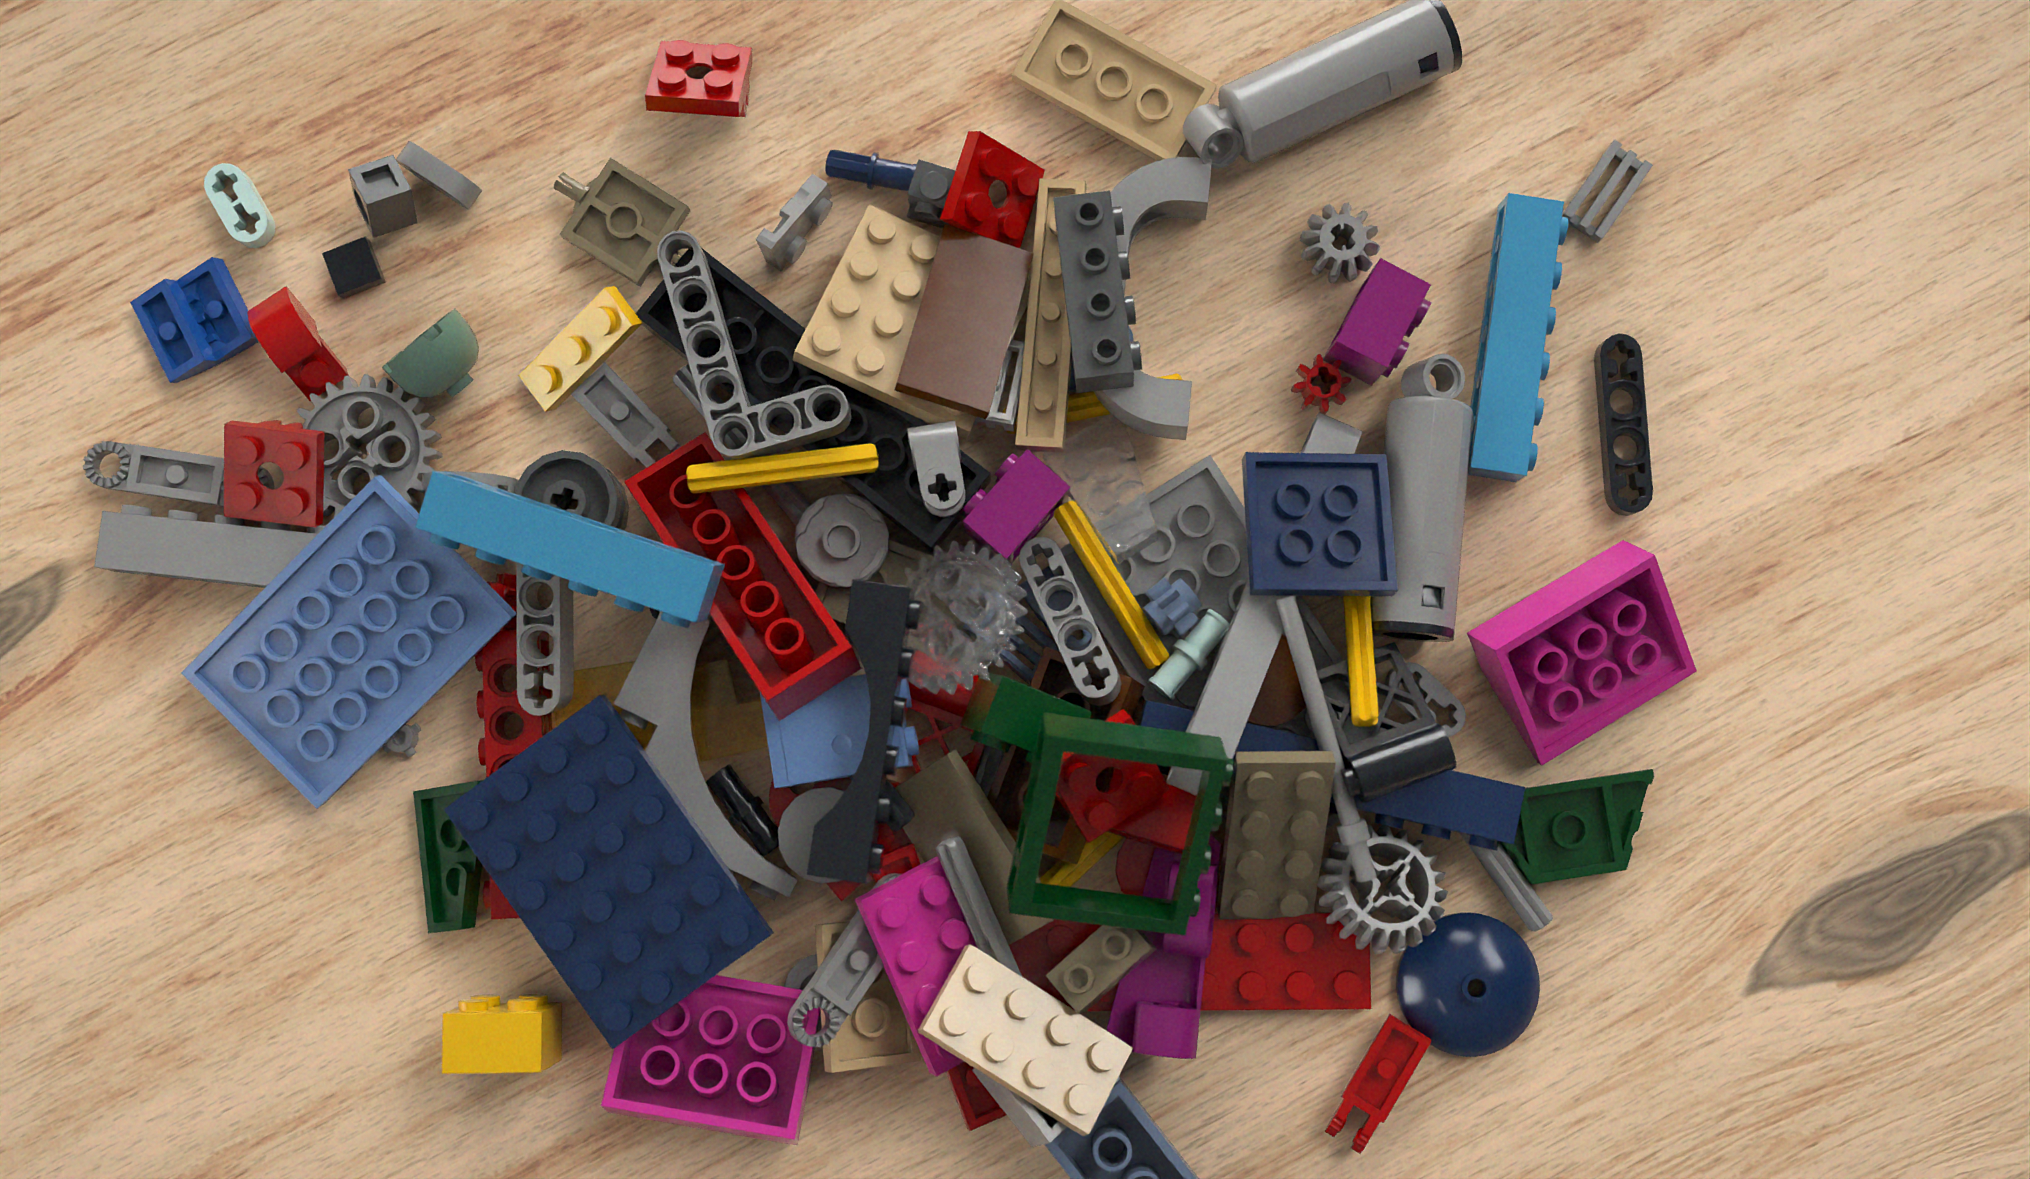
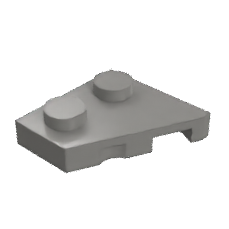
(803, 210)

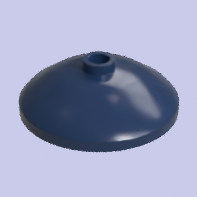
(1436, 977)

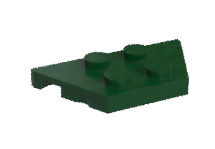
(1579, 826)

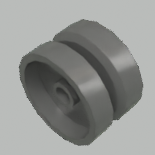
(573, 476)

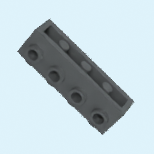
(1094, 291)

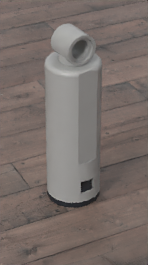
(1326, 84)
(1428, 487)

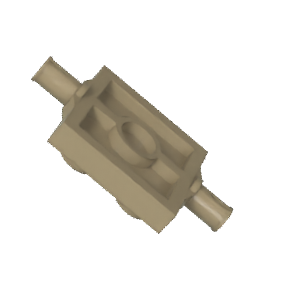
(621, 219)

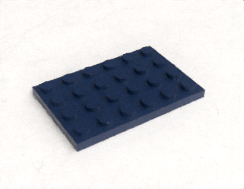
(608, 871)

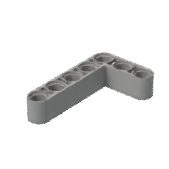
(724, 368)

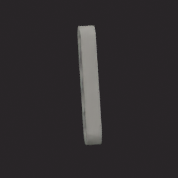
(1066, 621)

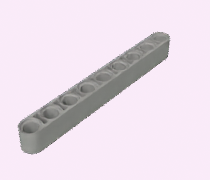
(1250, 638)

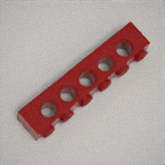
(496, 748)

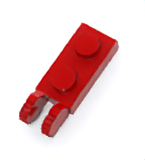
(1380, 1078)

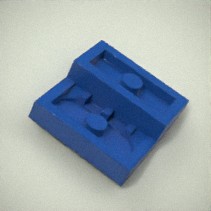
(195, 320)

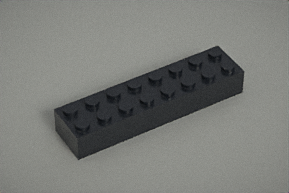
(764, 350)

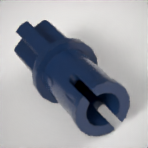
(869, 170)

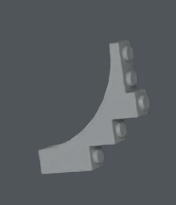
(660, 693)

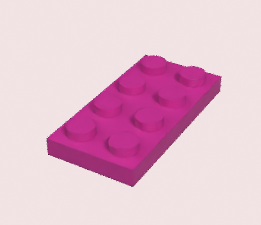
(918, 941)

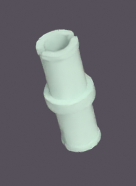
(1189, 654)

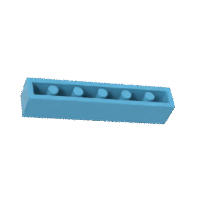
(1514, 336)
(570, 547)

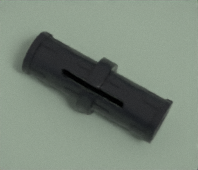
(745, 809)

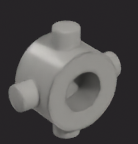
(404, 740)

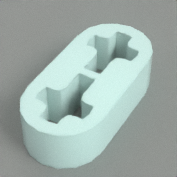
(248, 200)

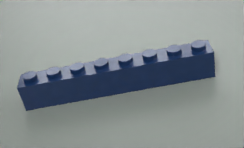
(1442, 804)

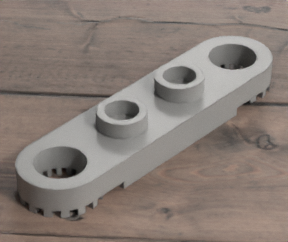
(163, 473)
(839, 981)

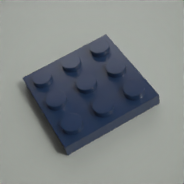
(1318, 524)

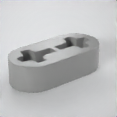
(438, 175)
(1433, 692)

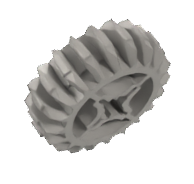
(1396, 900)

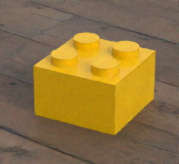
(502, 1036)

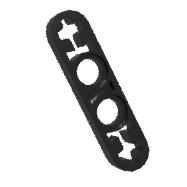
(1615, 424)

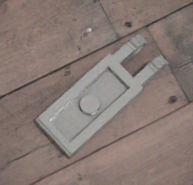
(623, 414)

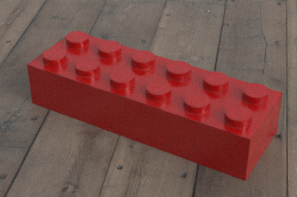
(762, 596)

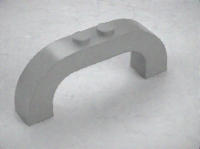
(1149, 194)

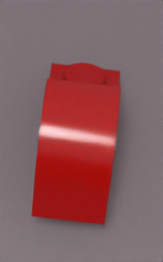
(294, 343)

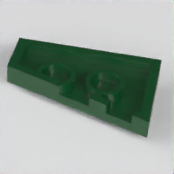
(447, 862)

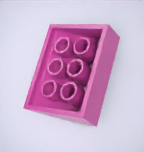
(1584, 650)
(718, 1063)

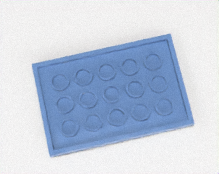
(348, 642)

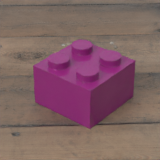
(1378, 319)
(1016, 505)

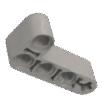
(556, 621)

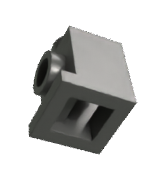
(929, 193)

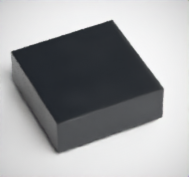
(353, 267)

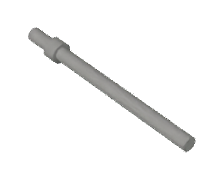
(1352, 830)

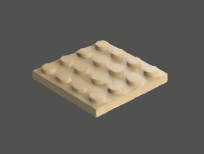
(871, 312)

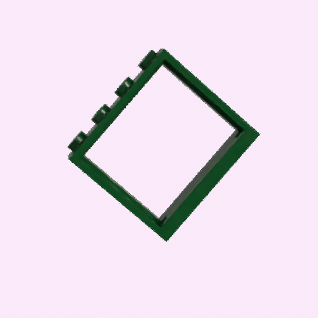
(1129, 743)

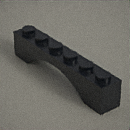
(847, 836)

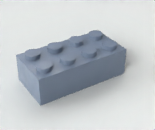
(1120, 1145)

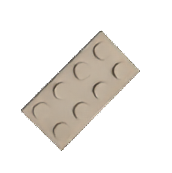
(1112, 81)
(1025, 1040)

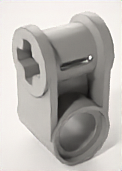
(938, 461)

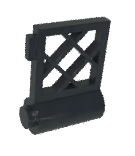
(1397, 756)

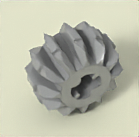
(1328, 229)

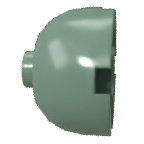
(437, 359)

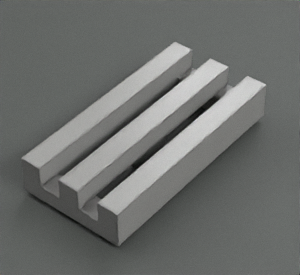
(1626, 160)

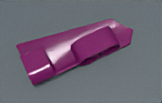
(1162, 997)

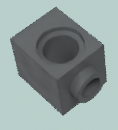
(383, 196)

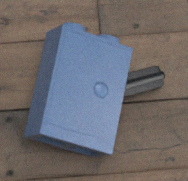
(829, 740)

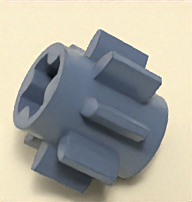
(1172, 606)

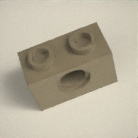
(1099, 965)

